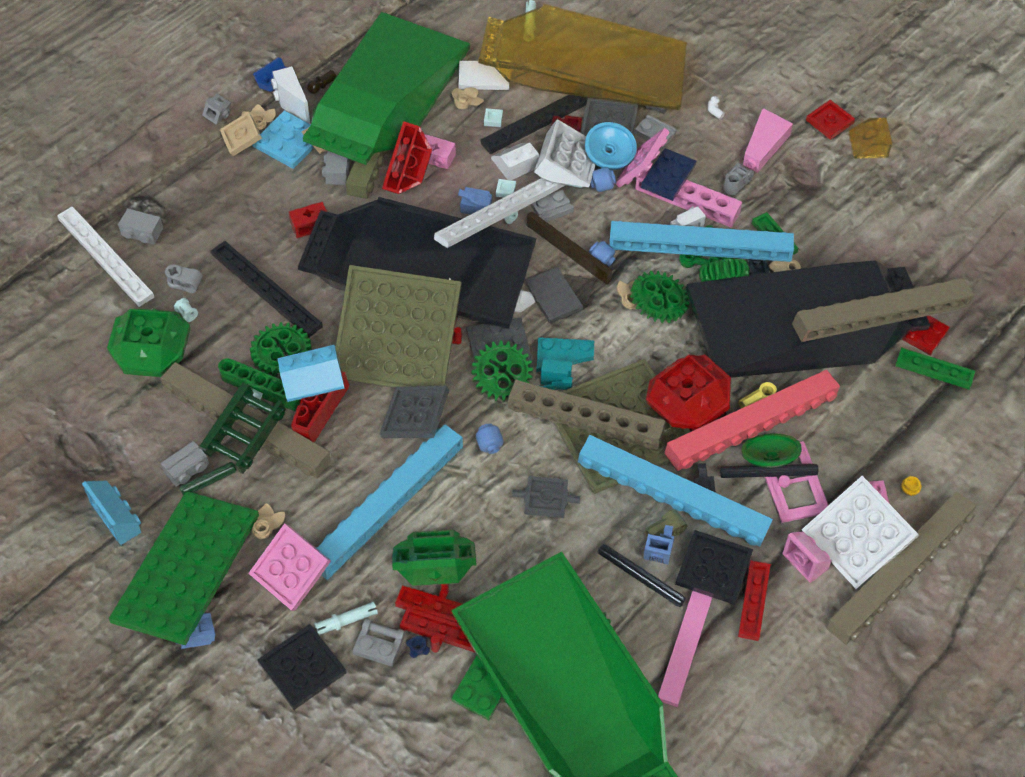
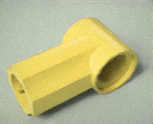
(757, 395)

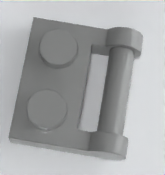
(375, 648)

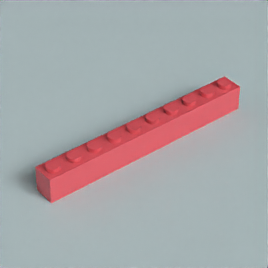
(751, 420)

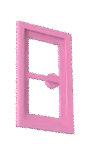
(786, 514)

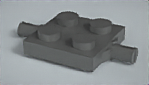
(546, 496)

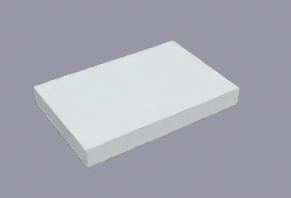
(480, 77)

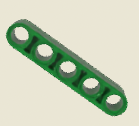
(254, 378)

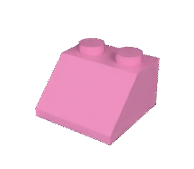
(806, 555)

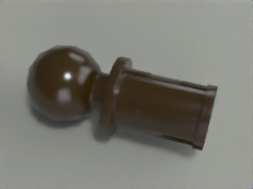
(314, 85)

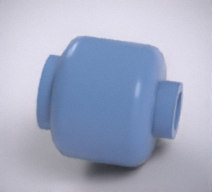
(603, 179)
(603, 252)
(489, 438)

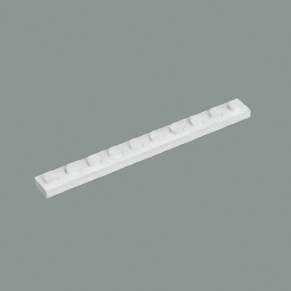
(495, 212)

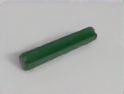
(208, 478)

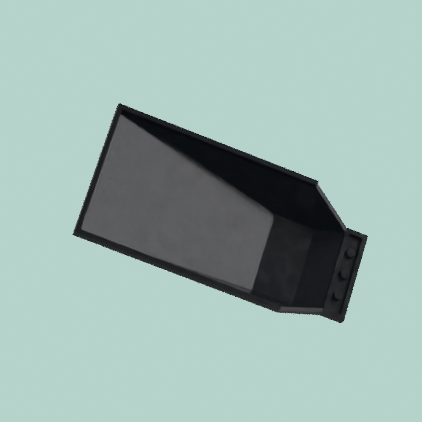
(402, 240)
(751, 318)

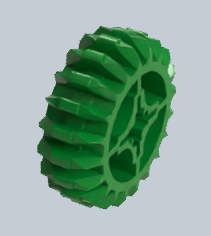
(723, 269)

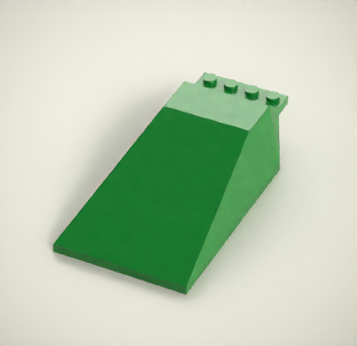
(386, 81)
(567, 675)

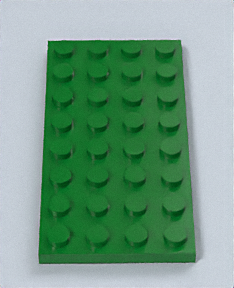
(184, 568)

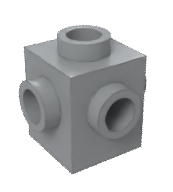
(216, 109)

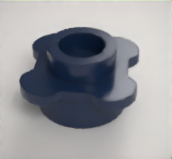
(415, 641)

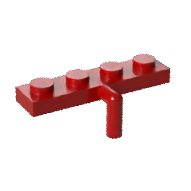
(427, 603)
(436, 628)

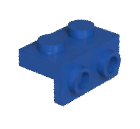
(265, 74)

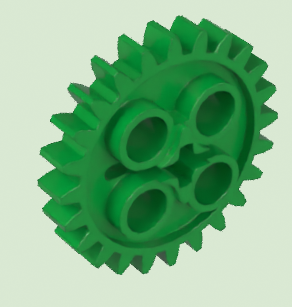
(659, 296)
(266, 357)
(490, 383)

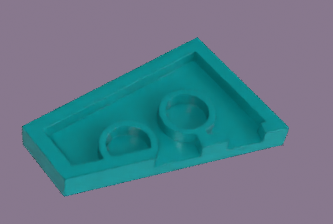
(564, 350)

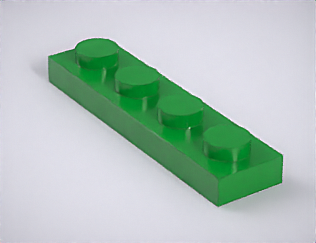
(935, 368)

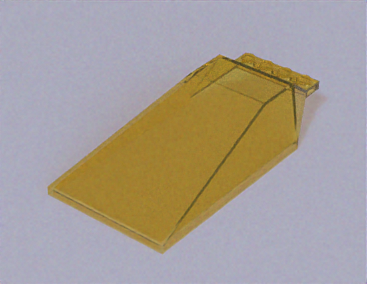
(586, 57)

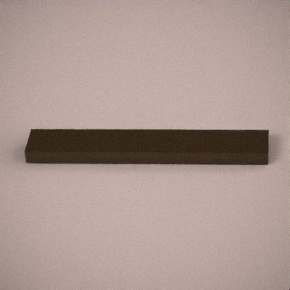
(569, 248)

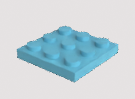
(285, 140)

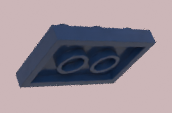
(668, 174)

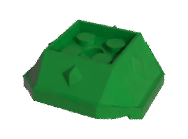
(148, 341)
(434, 557)

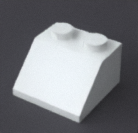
(516, 160)

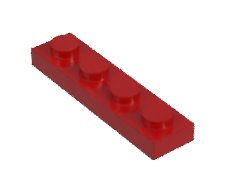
(754, 600)

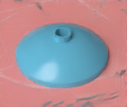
(612, 138)

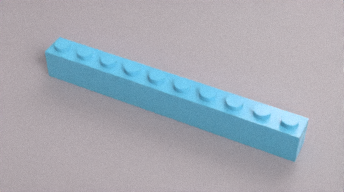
(702, 241)
(674, 490)
(389, 498)

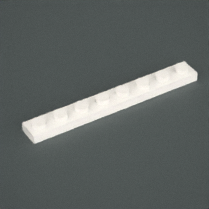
(106, 256)

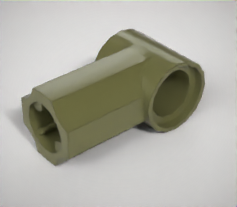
(671, 518)

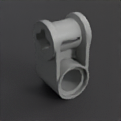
(737, 179)
(185, 279)

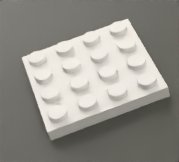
(860, 532)

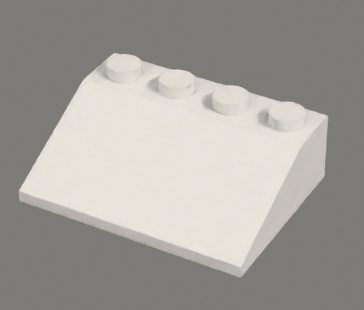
(565, 157)

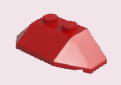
(408, 160)

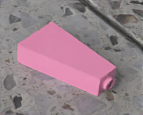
(766, 139)

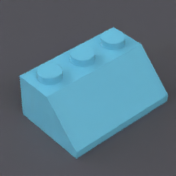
(311, 373)
(112, 510)

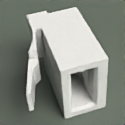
(692, 217)

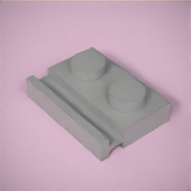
(650, 126)
(552, 206)

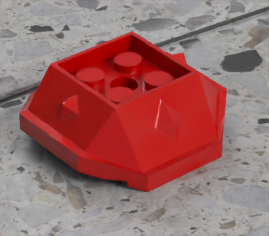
(690, 392)

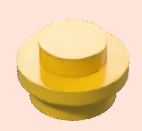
(911, 486)

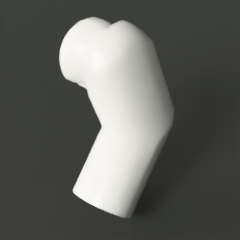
(713, 108)

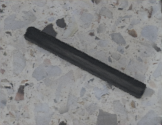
(756, 471)
(641, 575)

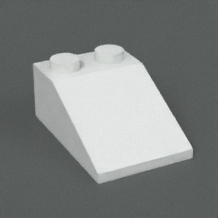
(290, 93)

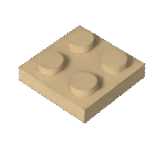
(240, 134)

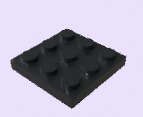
(714, 567)
(301, 666)

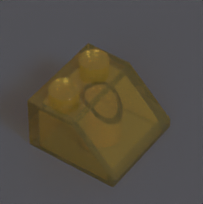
(871, 139)

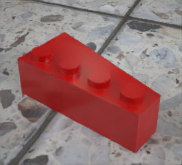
(316, 411)

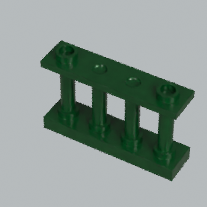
(233, 412)

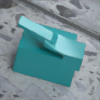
(556, 374)

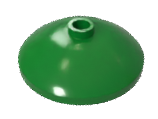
(771, 450)

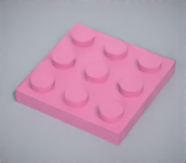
(643, 158)
(289, 567)

